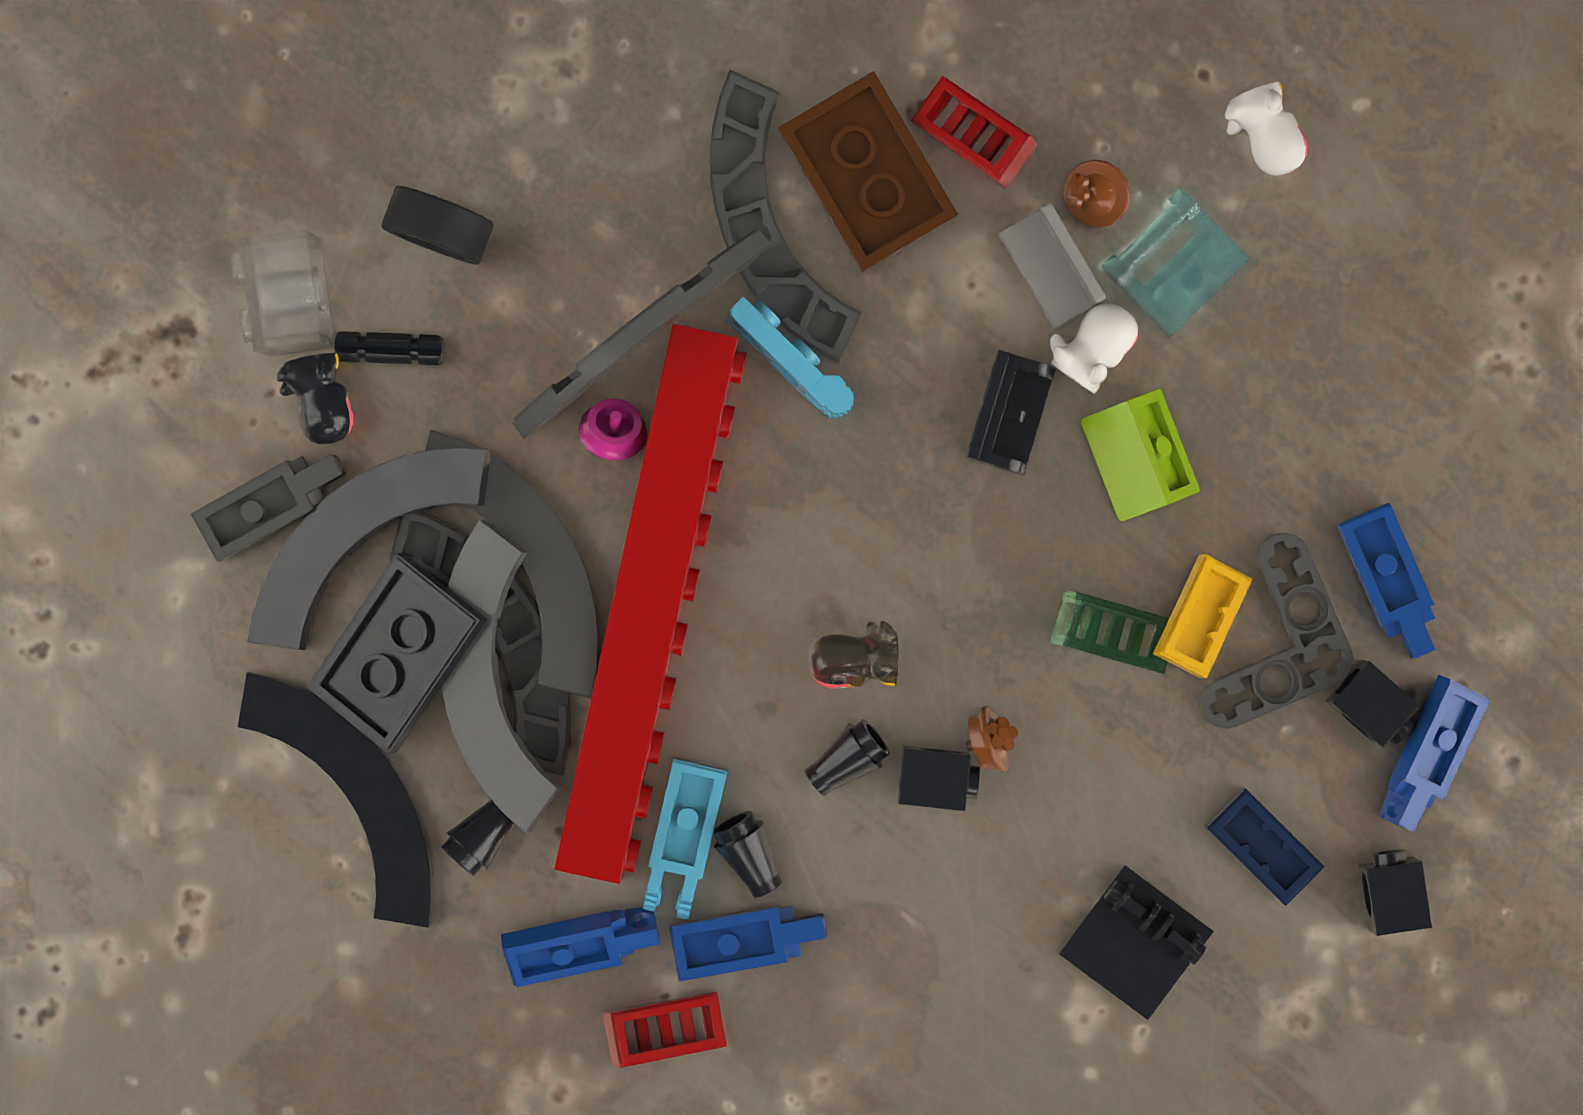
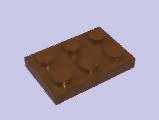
(868, 171)

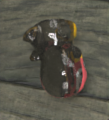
(851, 661)

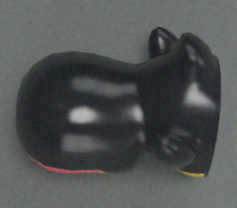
(322, 402)

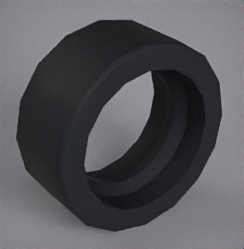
(437, 224)

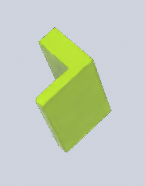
(1140, 455)

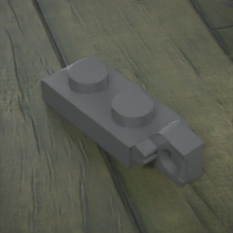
(265, 504)

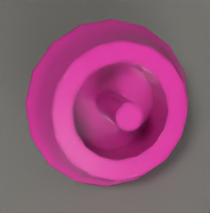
(613, 430)

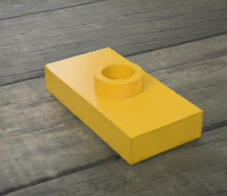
(1202, 616)

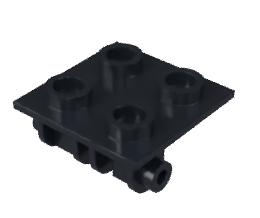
(1136, 942)

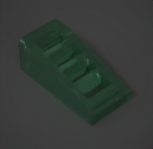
(1069, 622)

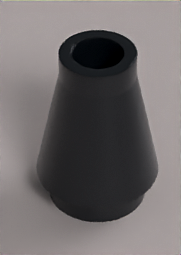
(848, 757)
(478, 838)
(748, 852)

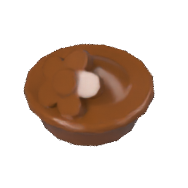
(1096, 193)
(991, 739)

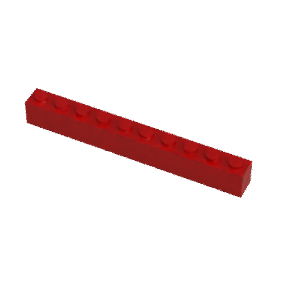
(648, 603)

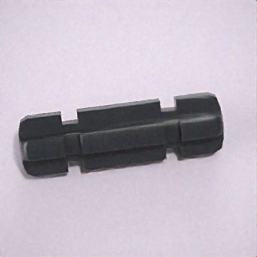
(389, 348)

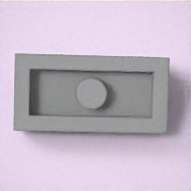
(1052, 265)

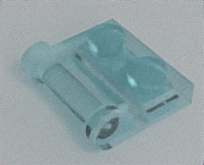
(1188, 276)

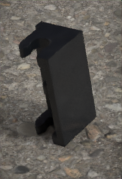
(1010, 412)

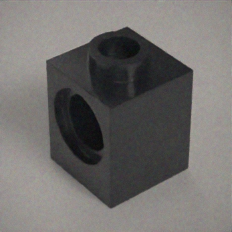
(1374, 705)
(937, 778)
(1395, 893)

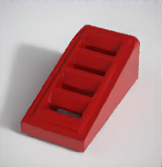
(1010, 161)
(617, 1037)

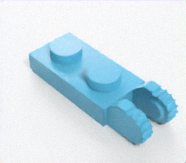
(793, 361)
(685, 830)

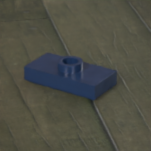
(1264, 846)

